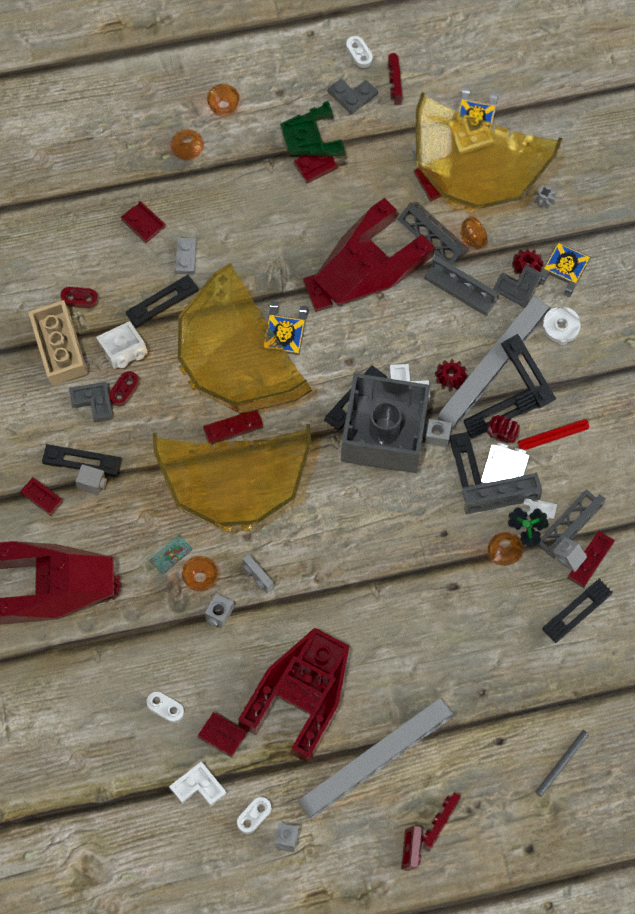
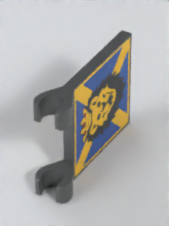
(566, 265)
(287, 329)

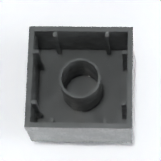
(384, 423)

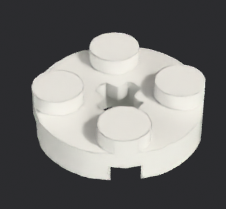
(560, 315)

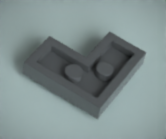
(351, 98)
(521, 289)
(93, 395)

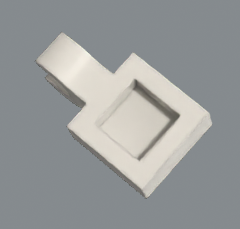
(546, 507)

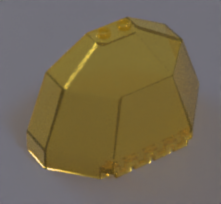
(476, 164)
(230, 353)
(234, 484)

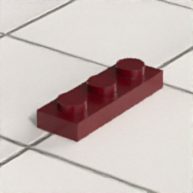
(233, 427)
(595, 554)
(440, 821)

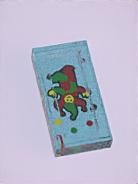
(171, 554)

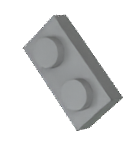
(185, 256)
(261, 579)

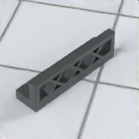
(437, 228)
(461, 286)
(501, 493)
(574, 526)

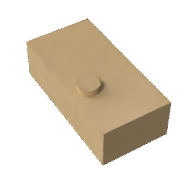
(57, 342)

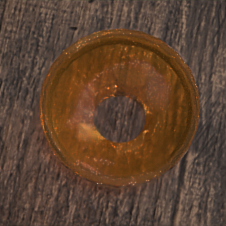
(223, 93)
(187, 150)
(473, 233)
(505, 555)
(199, 565)

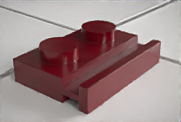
(314, 166)
(143, 222)
(222, 734)

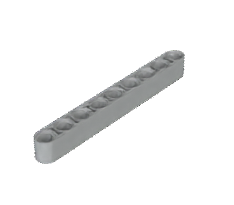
(492, 364)
(375, 758)

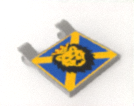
(476, 109)

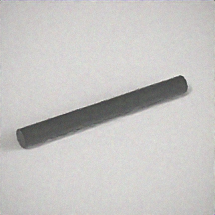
(561, 763)

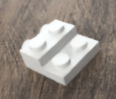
(122, 345)
(504, 463)

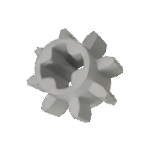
(544, 196)

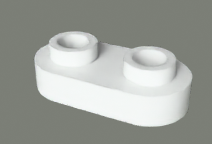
(359, 53)
(164, 707)
(253, 815)

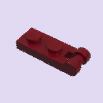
(395, 78)

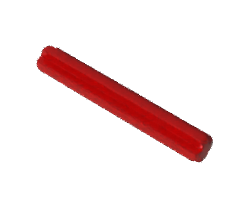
(553, 434)

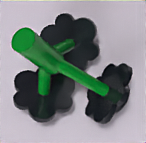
(538, 521)

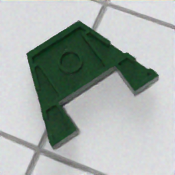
(303, 136)

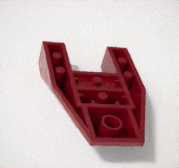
(361, 267)
(64, 580)
(308, 679)

